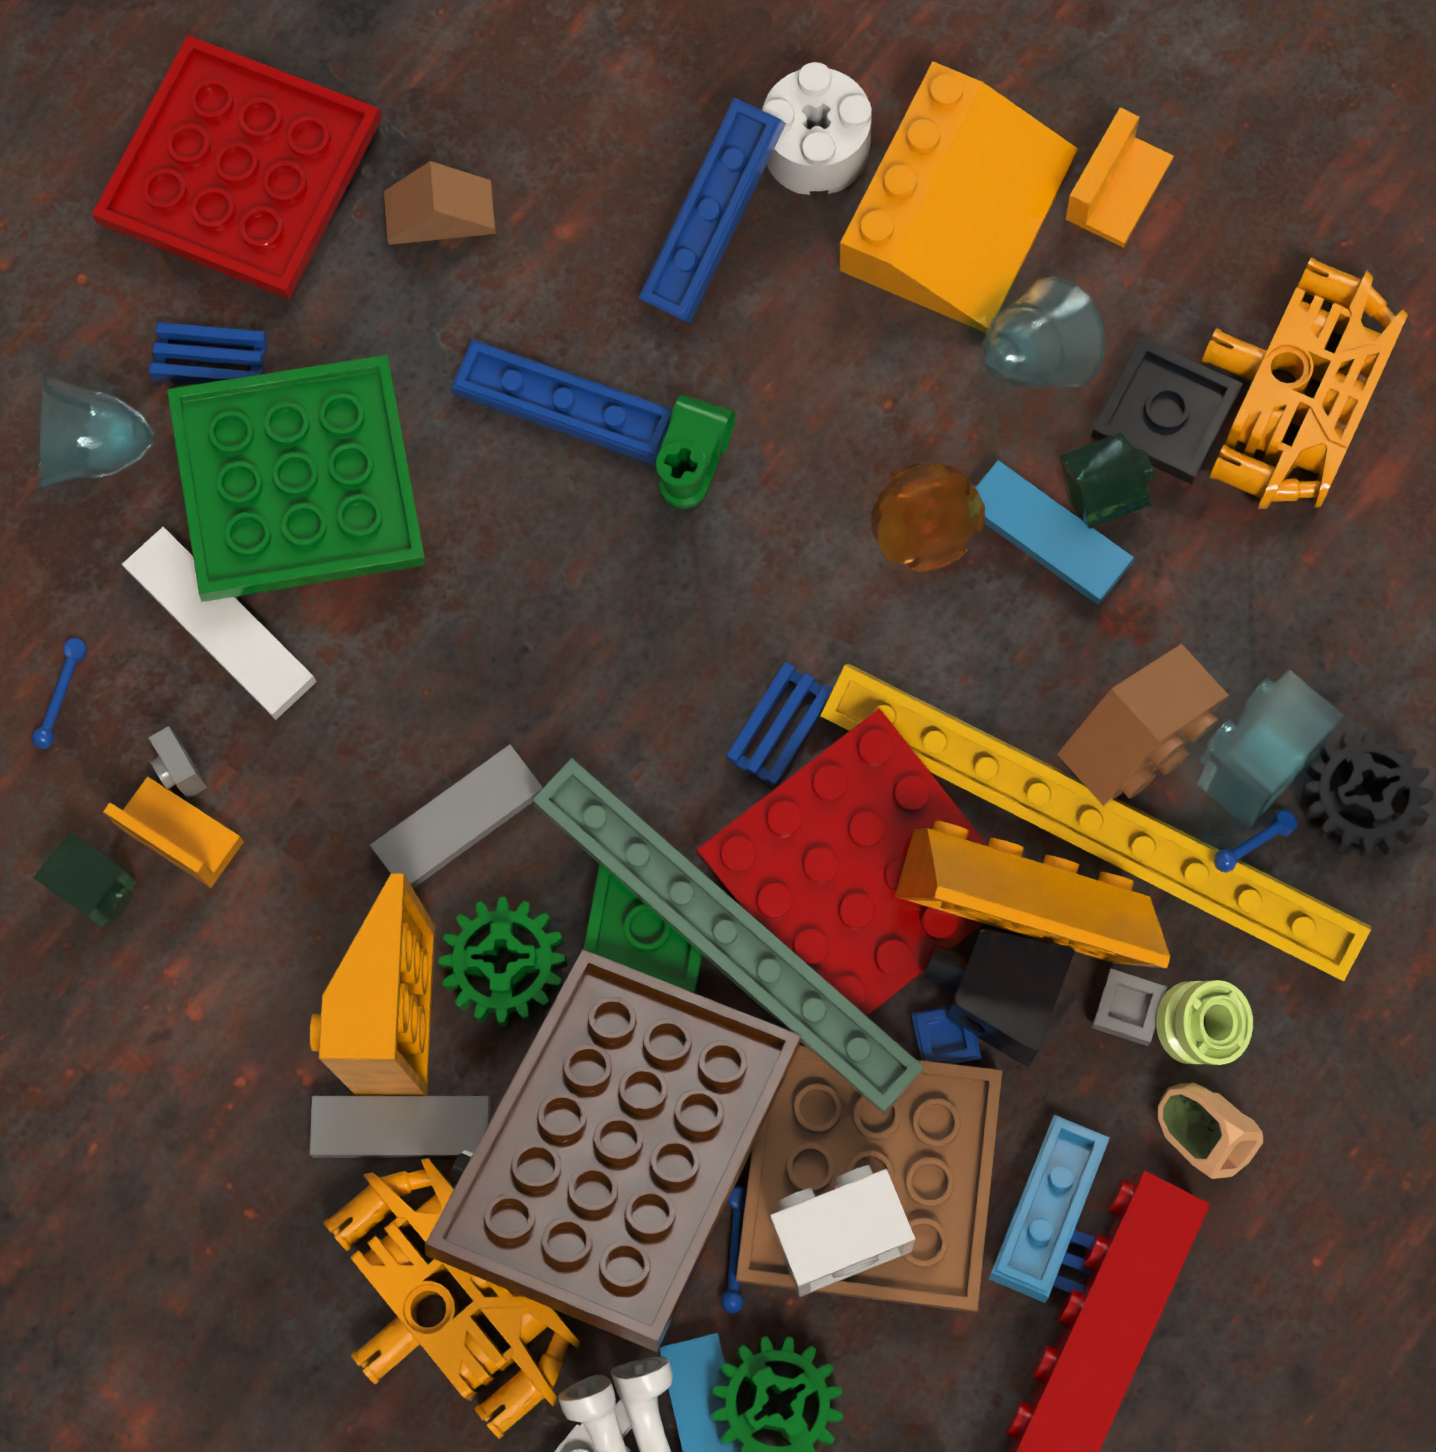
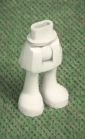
(638, 1387)

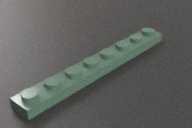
(728, 936)

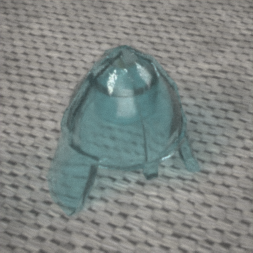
(1046, 337)
(87, 433)

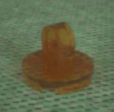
(927, 516)

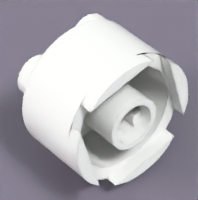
(824, 130)

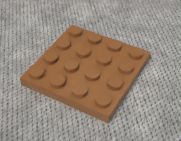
(936, 1152)

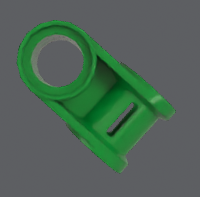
(693, 444)

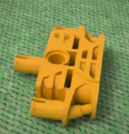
(1272, 405)
(458, 1341)

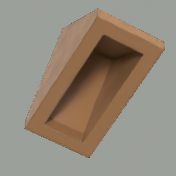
(438, 205)

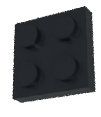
(1168, 408)

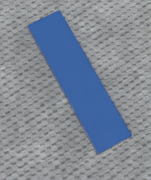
(712, 210)
(562, 402)

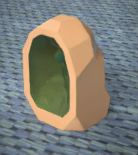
(1208, 1130)

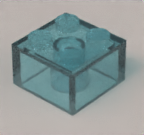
(1268, 748)

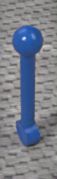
(75, 651)
(1282, 824)
(732, 1299)

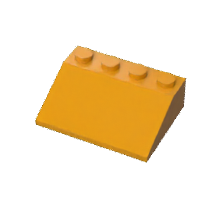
(956, 199)
(1032, 897)
(380, 1000)

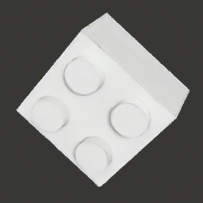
(841, 1229)

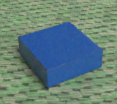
(942, 1040)

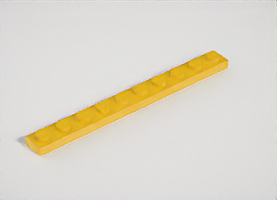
(1111, 831)

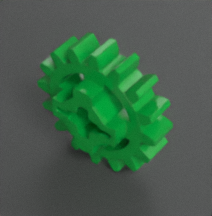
(502, 937)
(761, 1378)

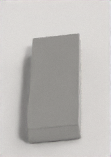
(458, 817)
(397, 1126)

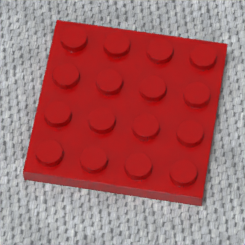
(237, 166)
(827, 858)

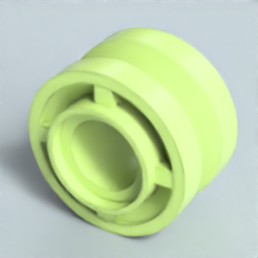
(1226, 1018)

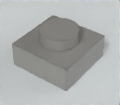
(174, 764)
(1129, 1007)

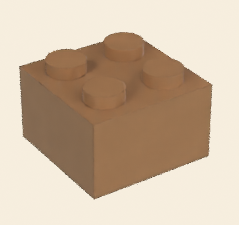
(1144, 726)

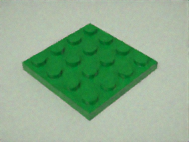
(295, 478)

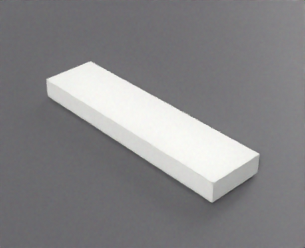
(220, 625)

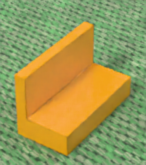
(1117, 182)
(177, 831)

